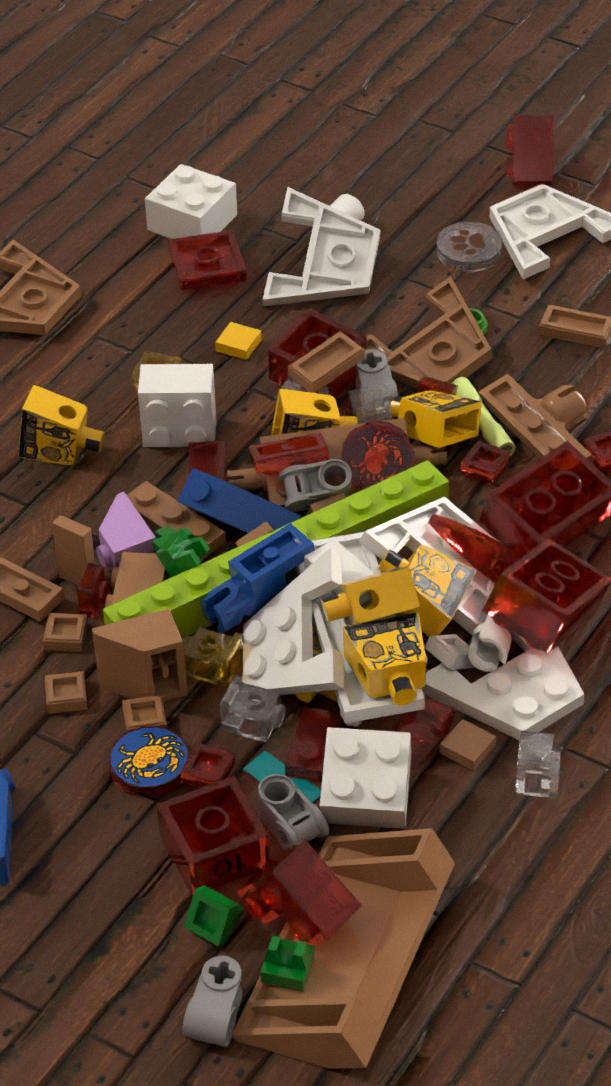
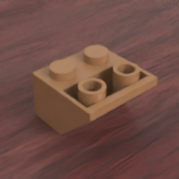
(141, 657)

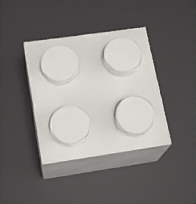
(190, 204)
(176, 404)
(366, 777)

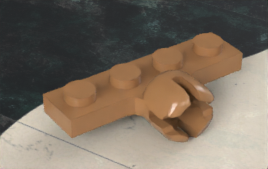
(537, 422)

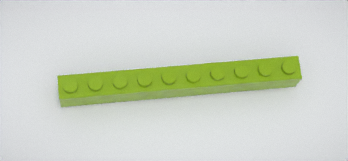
(347, 516)

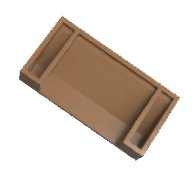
(365, 962)

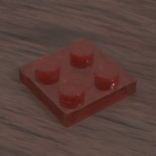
(207, 260)

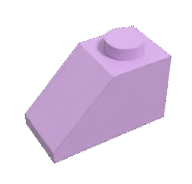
(122, 532)

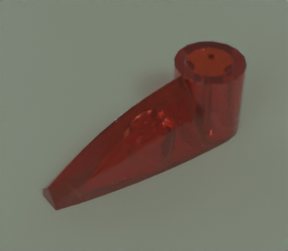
(476, 547)
(427, 727)

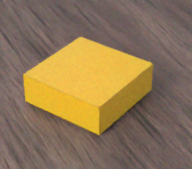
(238, 341)

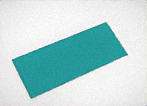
(267, 765)

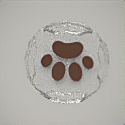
(469, 246)

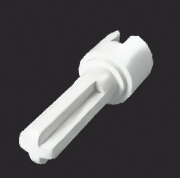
(489, 645)

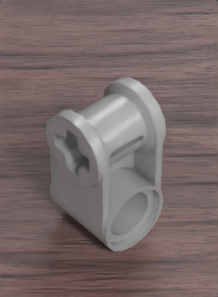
(375, 371)
(312, 482)
(289, 812)
(215, 1002)

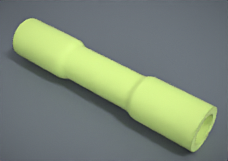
(491, 430)

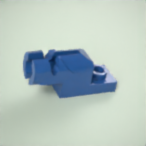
(256, 577)

